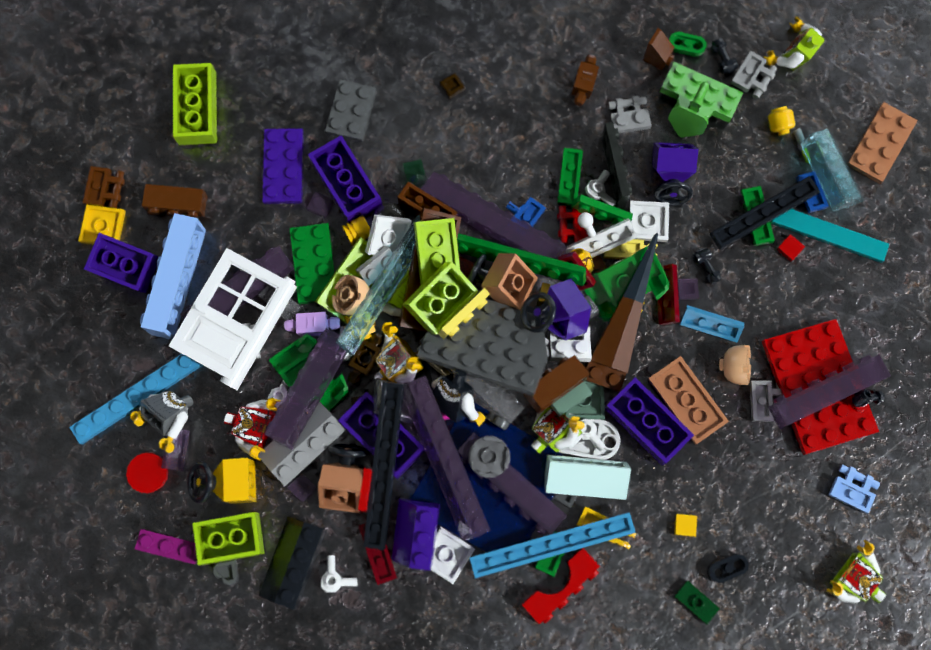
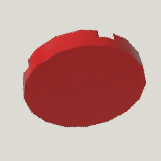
(146, 474)

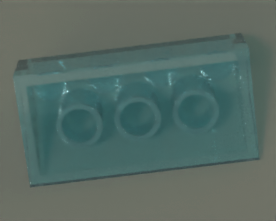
(831, 170)

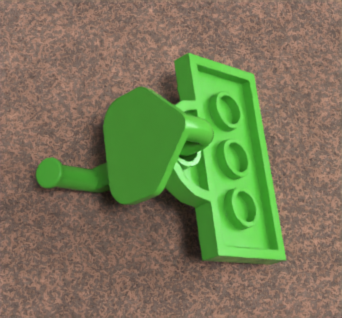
(697, 100)

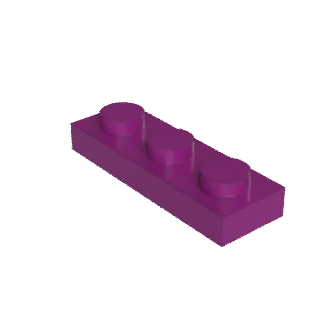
(166, 546)

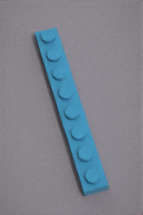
(130, 399)
(552, 545)

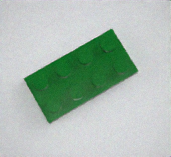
(311, 260)

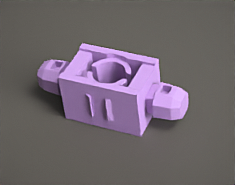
(312, 323)

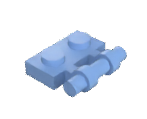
(851, 494)

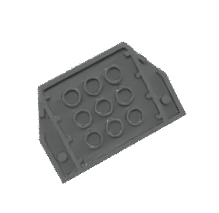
(492, 348)

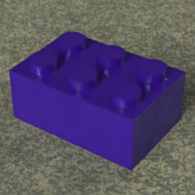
(121, 263)

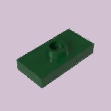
(696, 602)

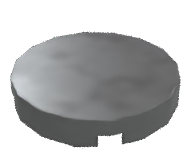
(489, 456)

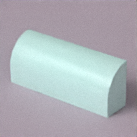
(586, 477)

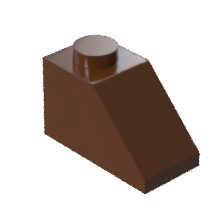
(659, 50)

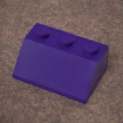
(415, 534)

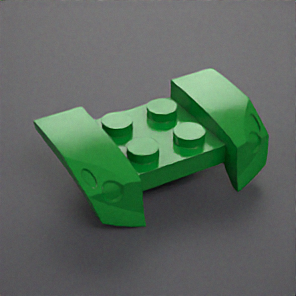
(614, 280)
(294, 357)

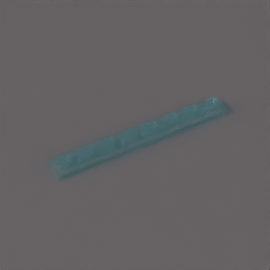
(379, 293)

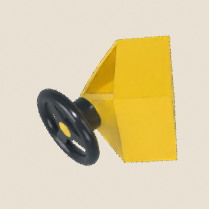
(231, 481)

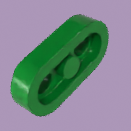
(687, 42)

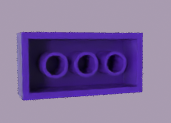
(345, 179)
(649, 422)
(363, 425)

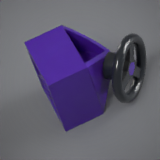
(674, 164)
(562, 312)

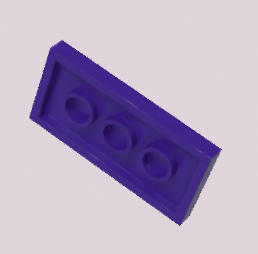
(283, 166)

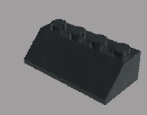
(292, 563)

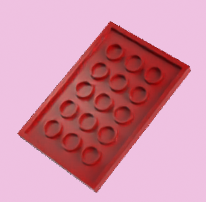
(810, 355)

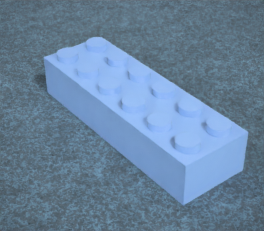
(173, 276)

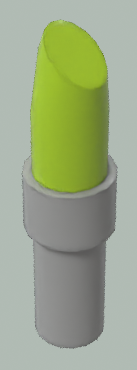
(799, 137)

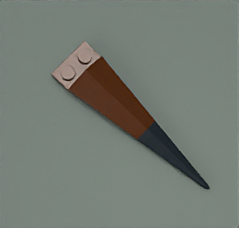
(615, 347)

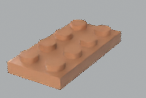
(882, 143)
(688, 399)

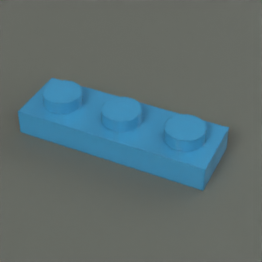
(712, 323)

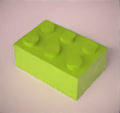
(440, 297)
(228, 538)

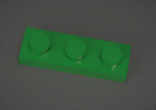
(569, 176)
(751, 198)
(600, 210)

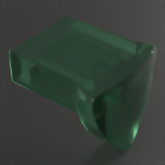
(415, 173)

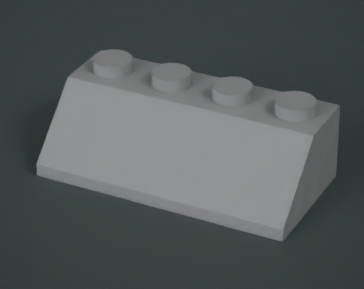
(314, 439)

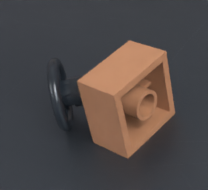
(507, 280)
(342, 481)

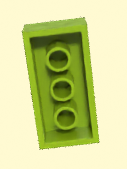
(194, 104)

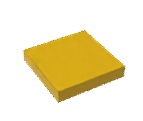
(101, 220)

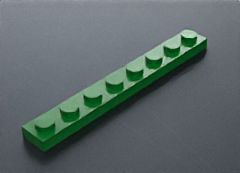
(537, 263)

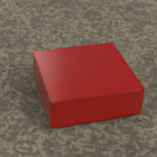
(790, 248)

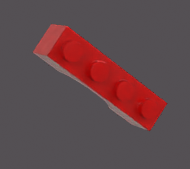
(581, 568)

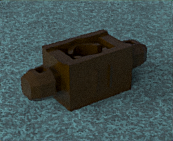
(376, 340)

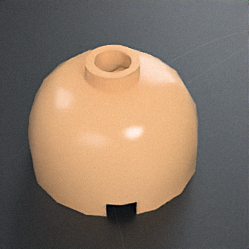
(349, 294)
(737, 364)

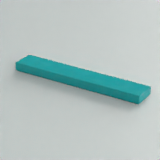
(833, 235)

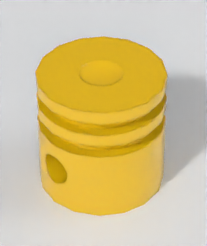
(357, 229)

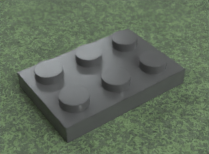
(351, 110)

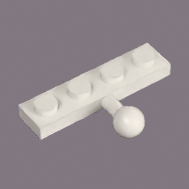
(605, 239)

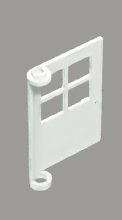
(220, 340)

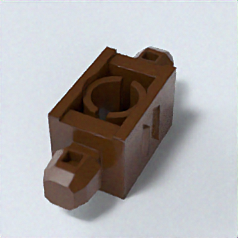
(585, 80)

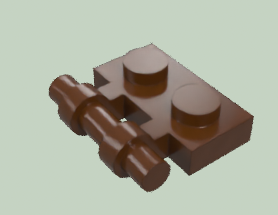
(98, 184)

